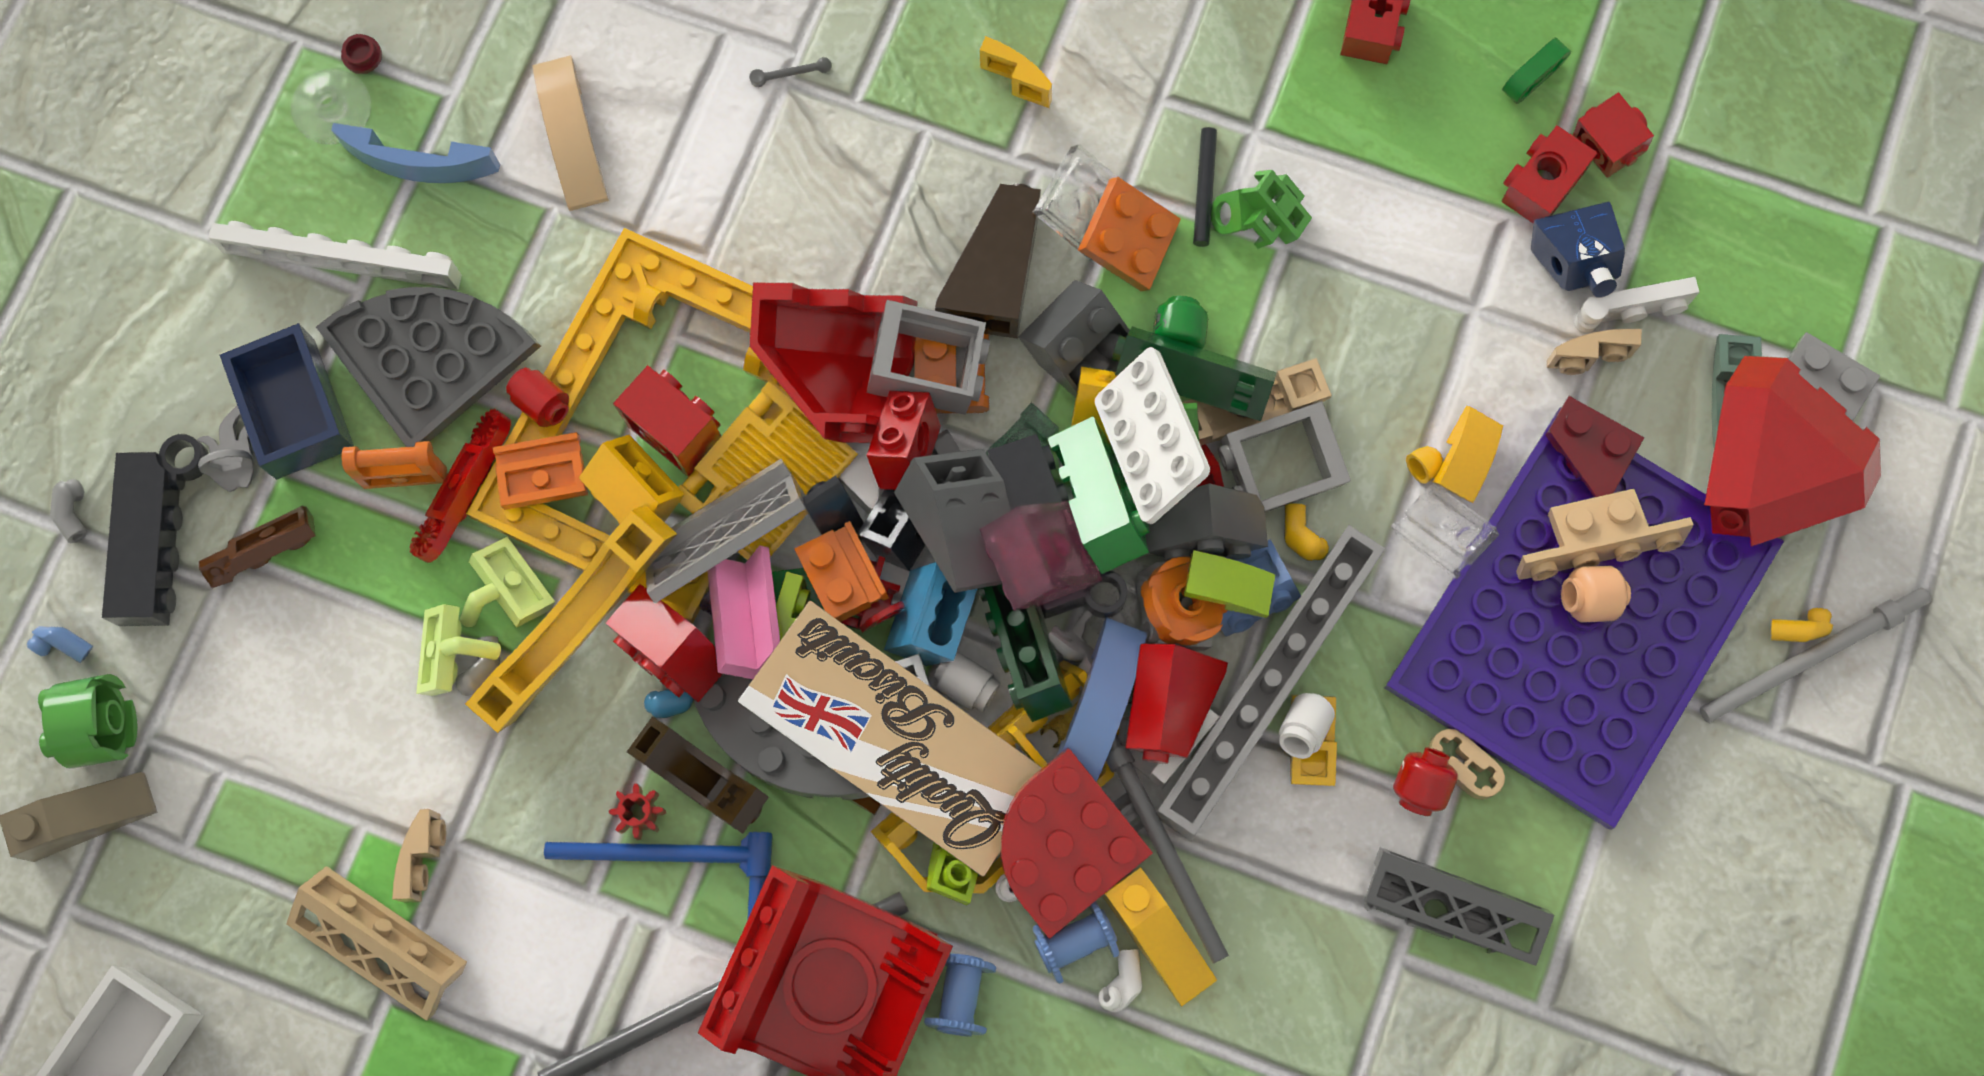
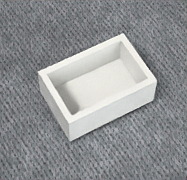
(124, 1030)

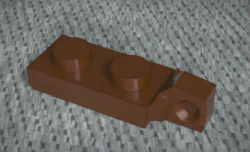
(259, 546)

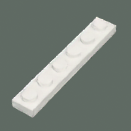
(323, 253)

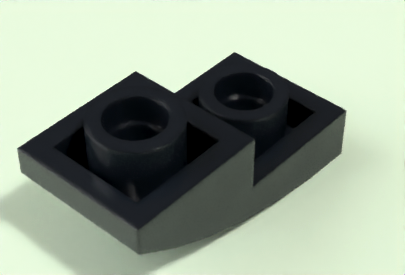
(831, 507)

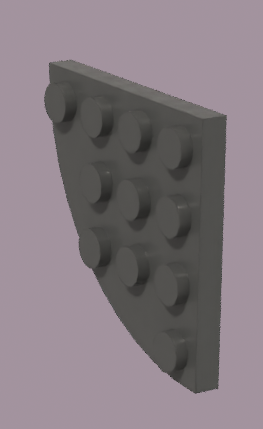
(426, 354)
(764, 749)

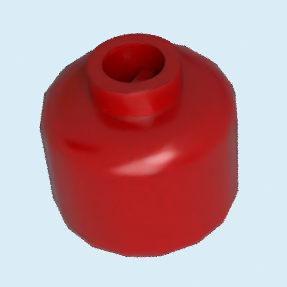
(1425, 781)

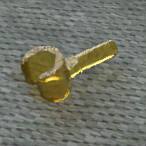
(1060, 725)

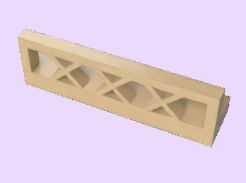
(376, 934)

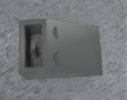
(949, 504)

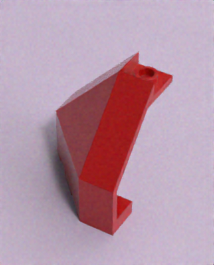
(823, 353)
(1785, 455)

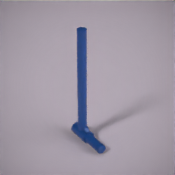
(752, 855)

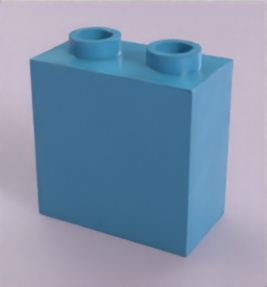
(931, 617)

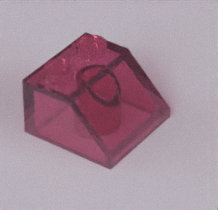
(1039, 554)

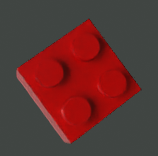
(668, 419)
(665, 645)

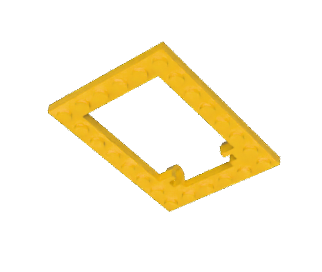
(627, 287)

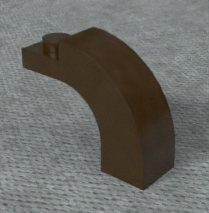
(698, 775)

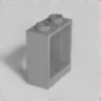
(935, 327)
(1322, 443)

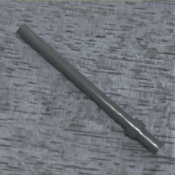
(1120, 761)

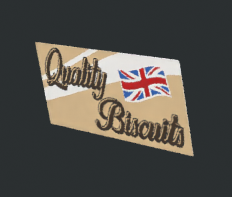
(890, 735)

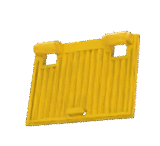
(754, 445)

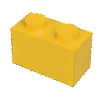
(628, 478)

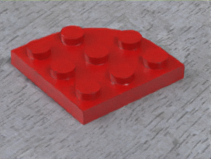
(1065, 843)

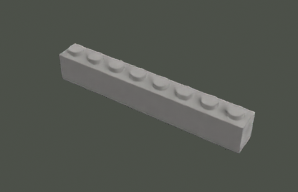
(1269, 683)

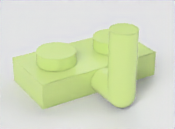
(508, 582)
(440, 645)

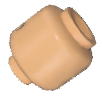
(1595, 594)

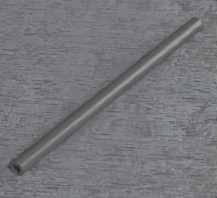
(661, 1021)

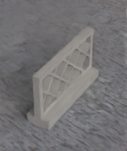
(725, 528)

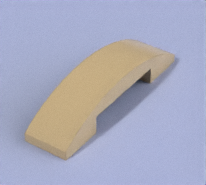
(569, 133)
(1292, 390)

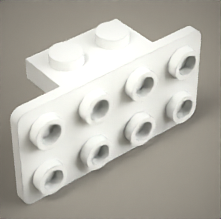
(1151, 436)

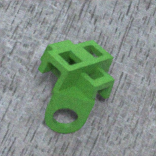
(1252, 204)

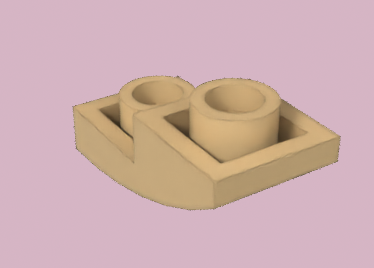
(1582, 352)
(421, 841)

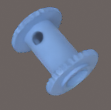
(1076, 941)
(961, 996)

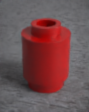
(538, 397)

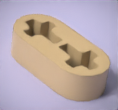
(1476, 758)

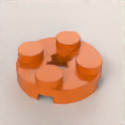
(1169, 616)

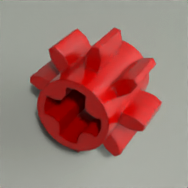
(625, 814)

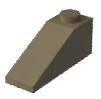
(76, 816)

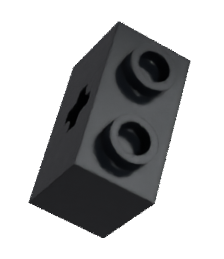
(891, 533)

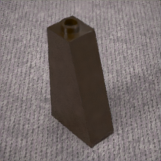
(995, 264)

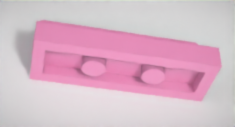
(743, 614)

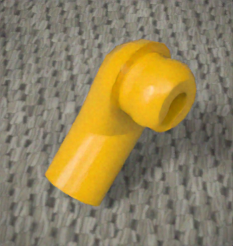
(1815, 627)

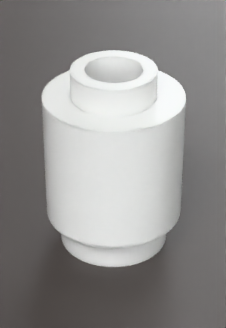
(967, 683)
(1306, 725)

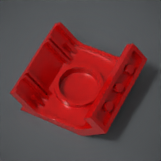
(824, 981)

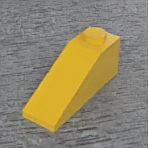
(1160, 936)

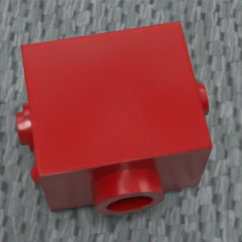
(1615, 133)

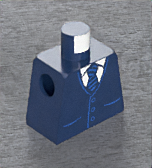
(1581, 248)

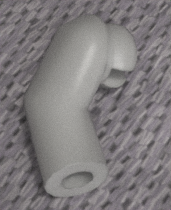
(62, 507)
(473, 677)

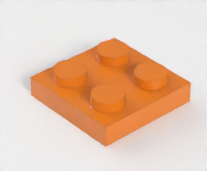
(1129, 234)

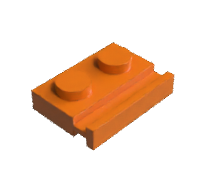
(539, 471)
(841, 573)

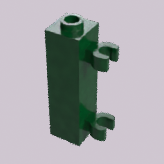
(1203, 373)

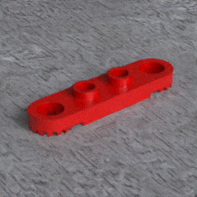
(460, 486)

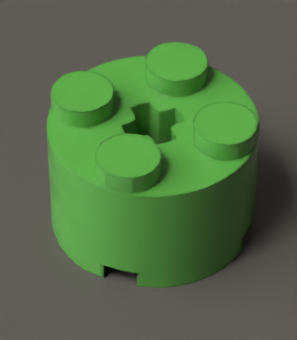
(87, 721)

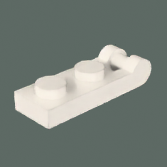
(1636, 303)

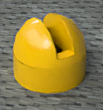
(1424, 463)

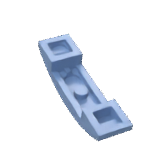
(462, 164)
(1104, 695)

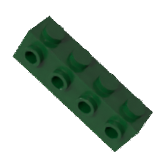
(1027, 656)

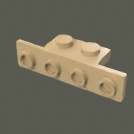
(1601, 531)

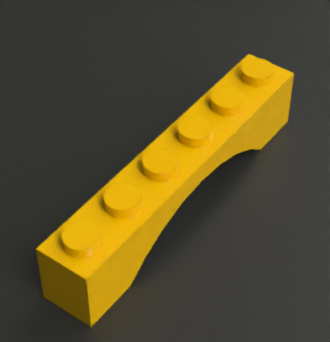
(564, 629)

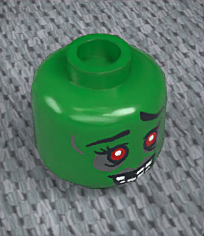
(1182, 320)

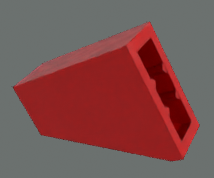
(1171, 700)

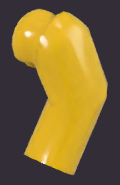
(1299, 537)

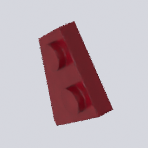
(1593, 445)

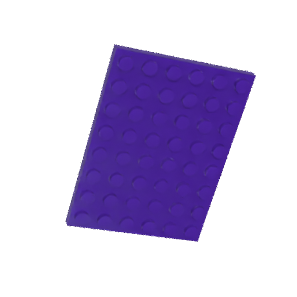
(1567, 697)

